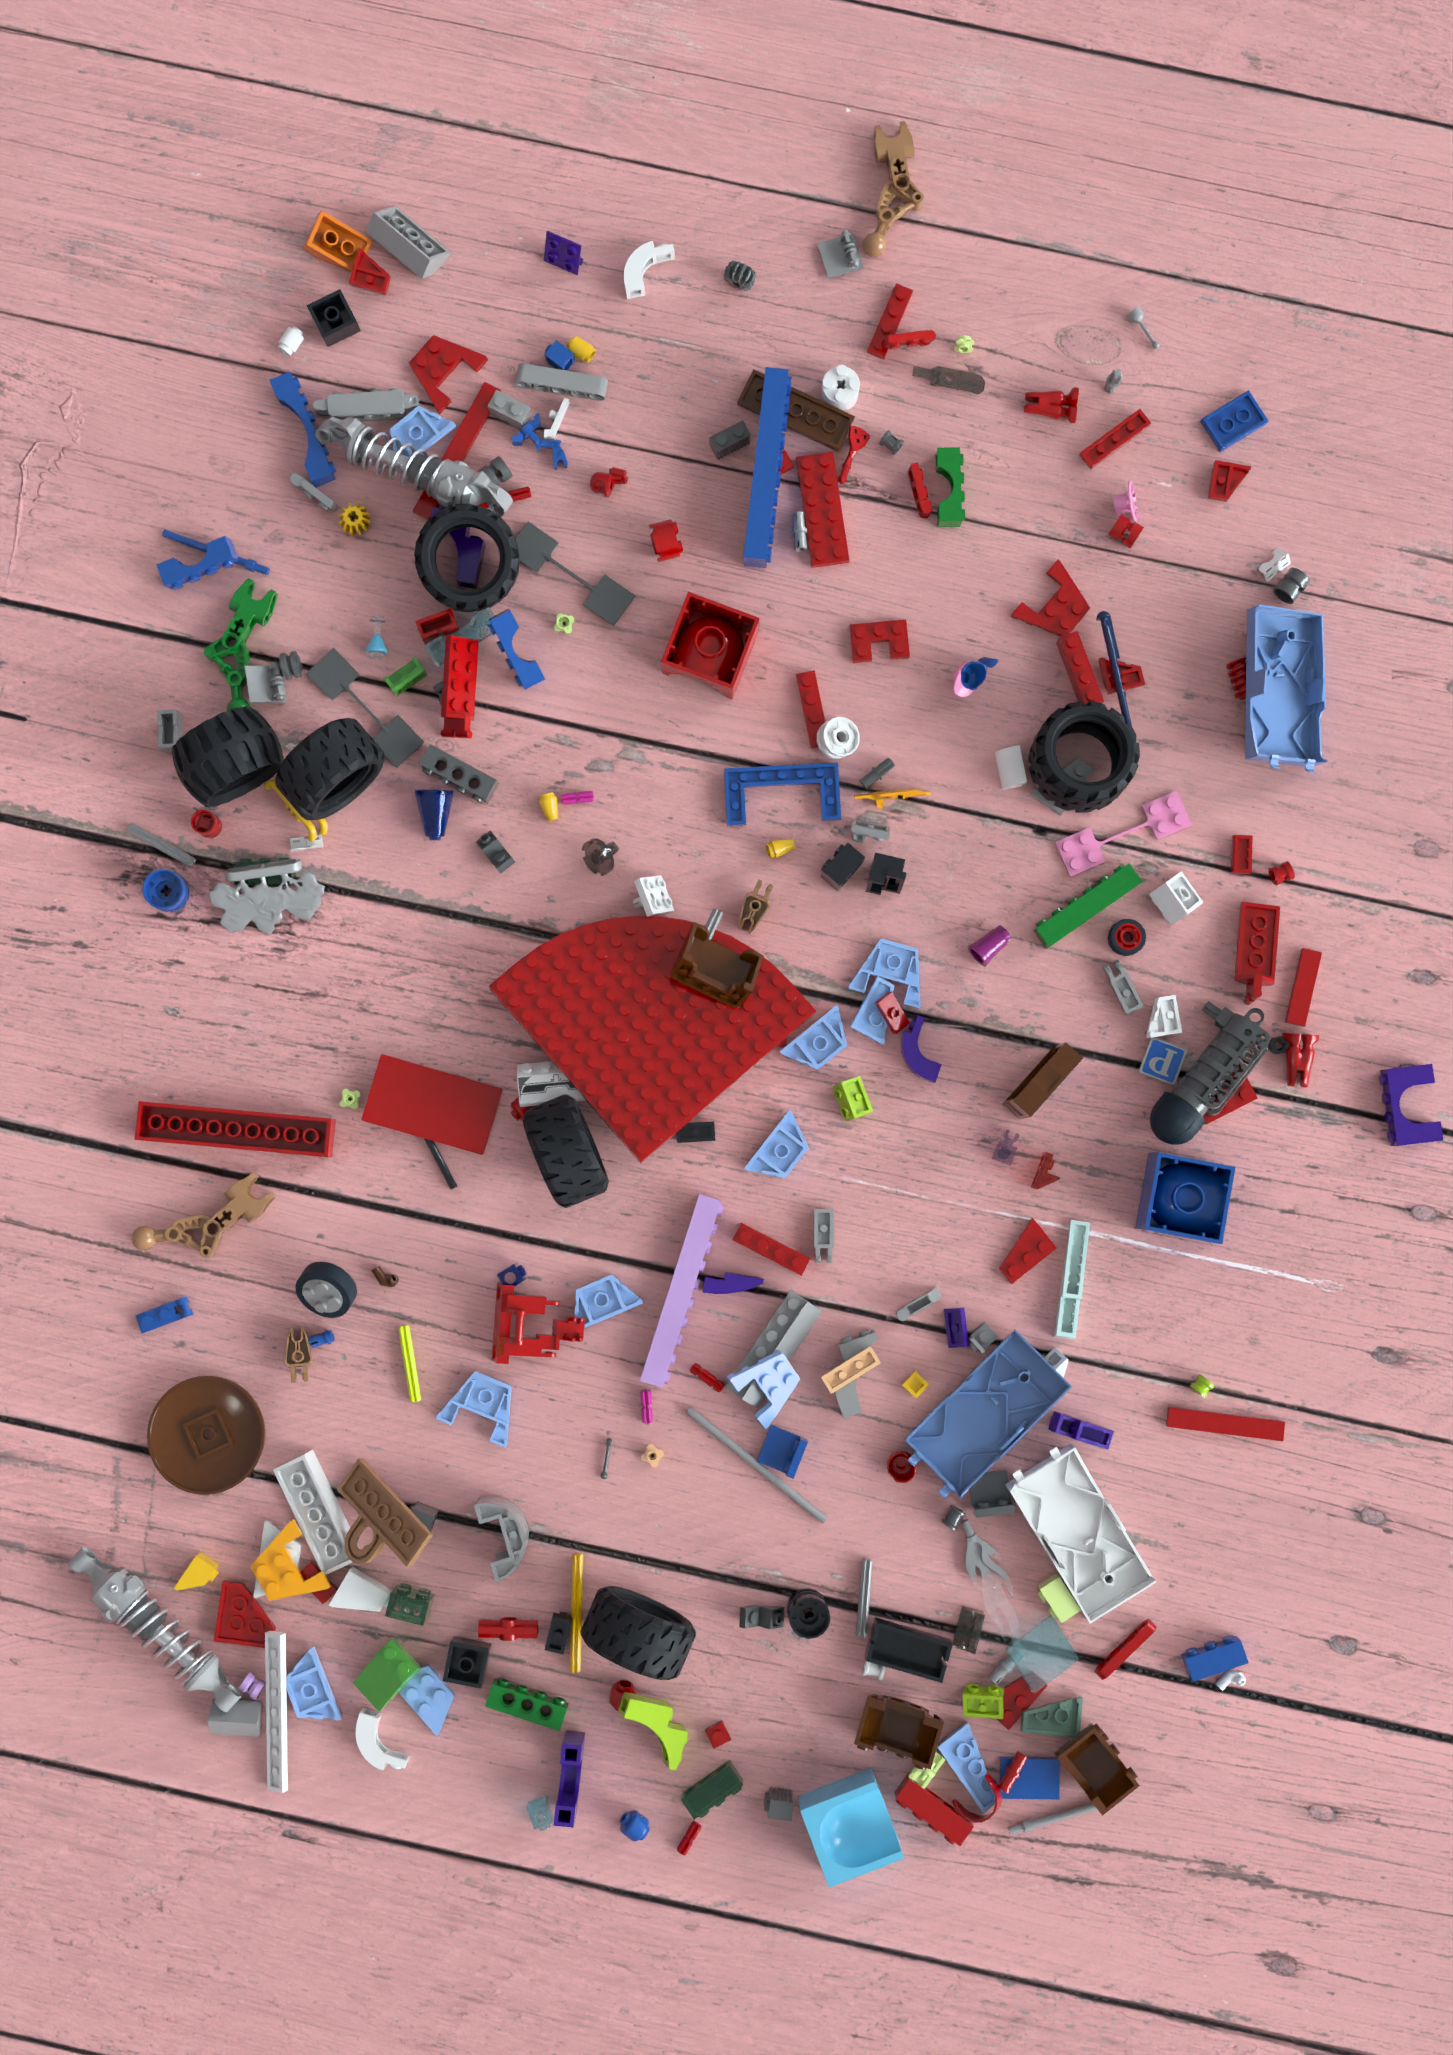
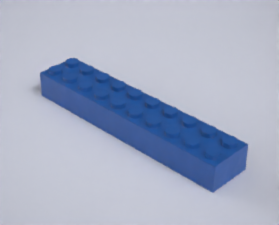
(767, 462)

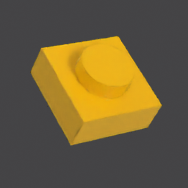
(915, 1384)

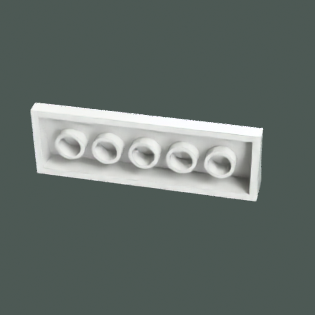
(315, 1510)

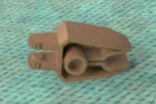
(755, 906)
(298, 1354)

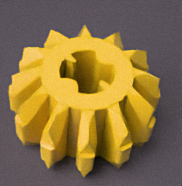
(357, 525)

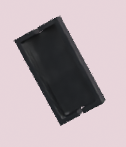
(908, 1650)

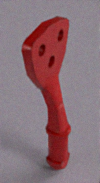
(854, 447)

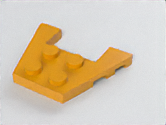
(278, 1571)

